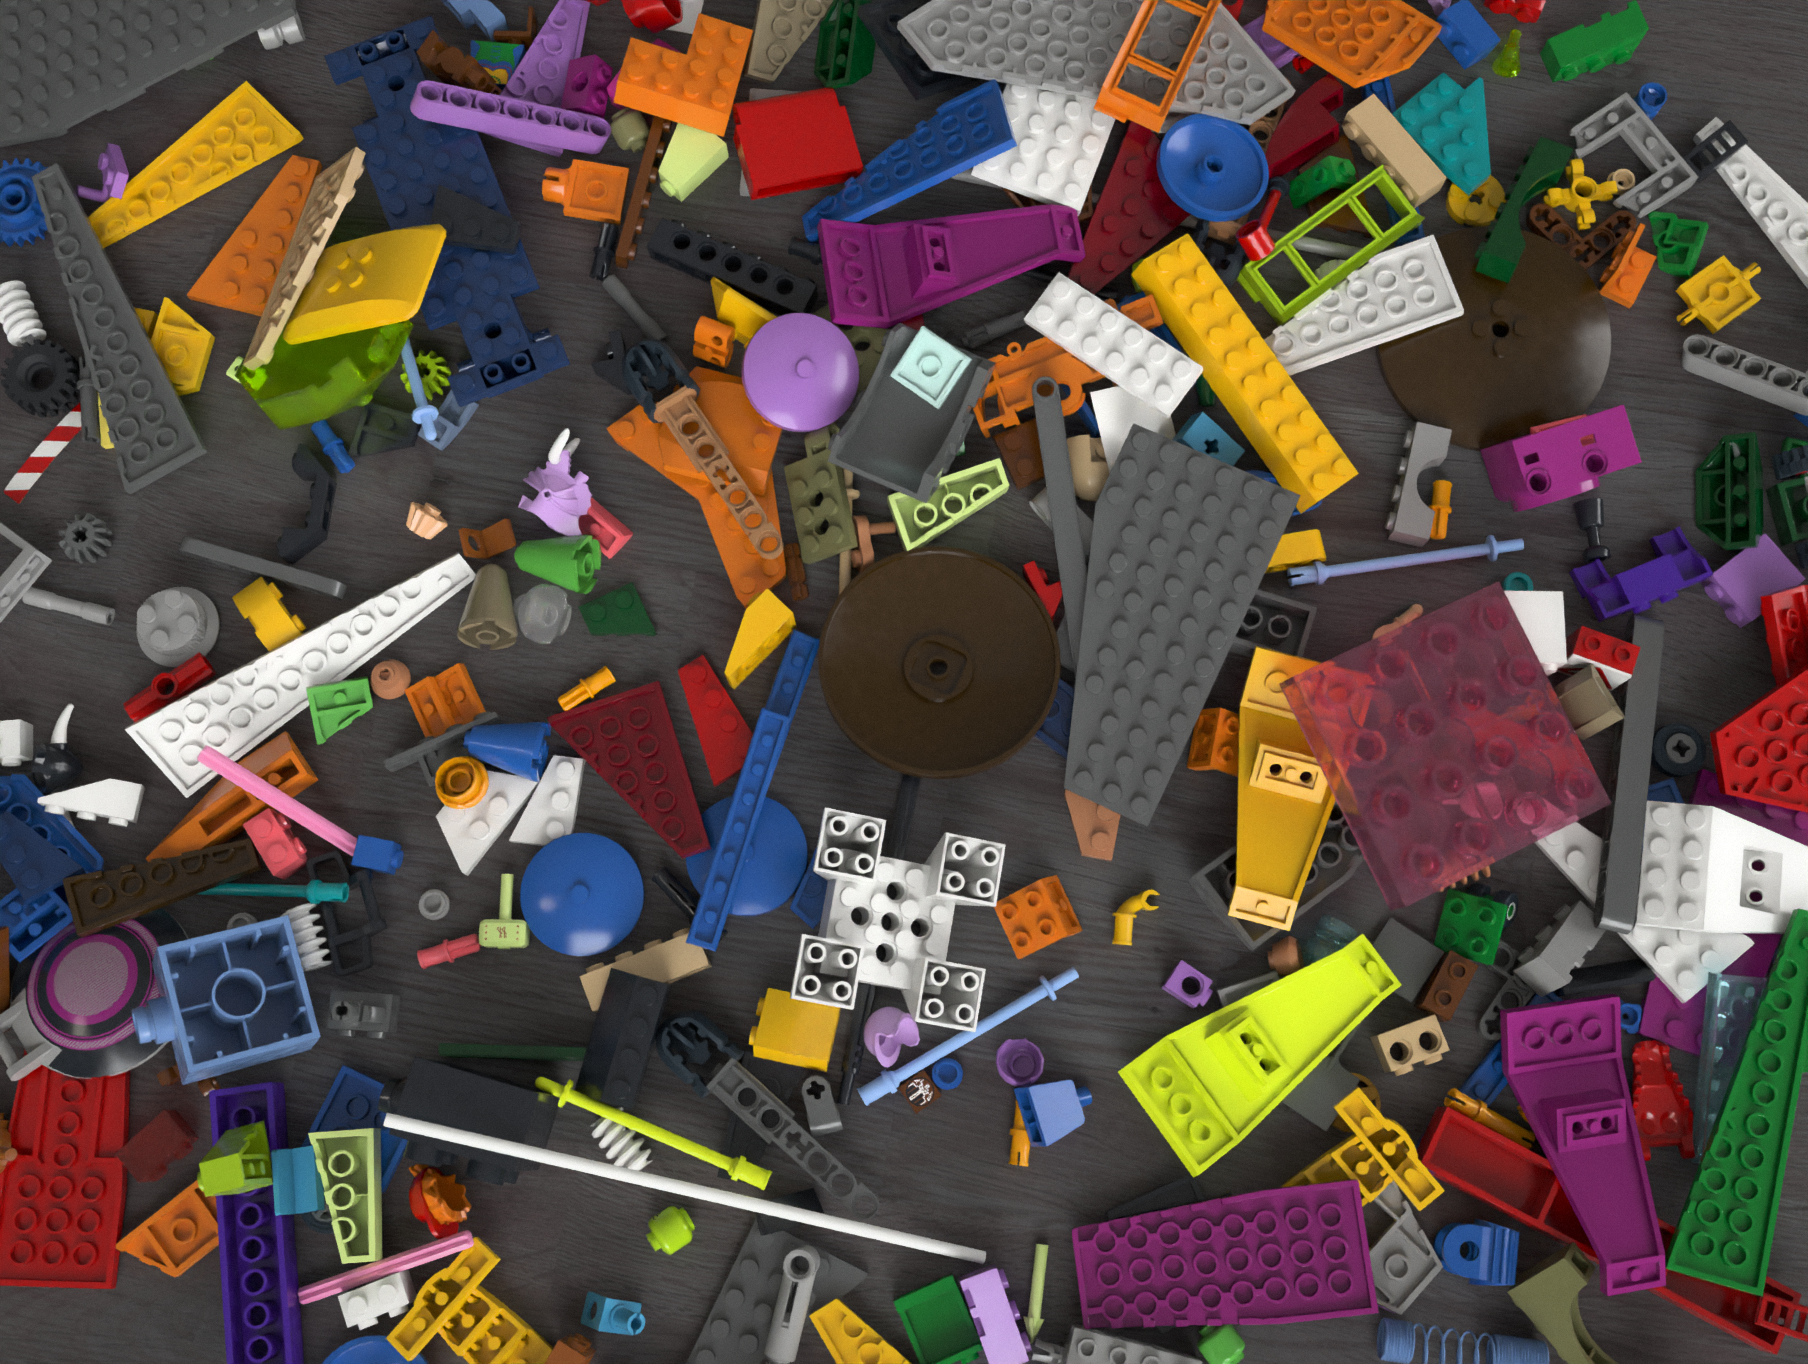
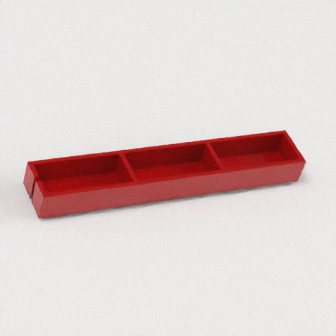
(1529, 1192)

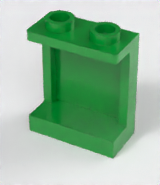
(939, 1323)

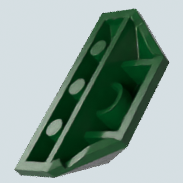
(843, 45)
(1731, 493)

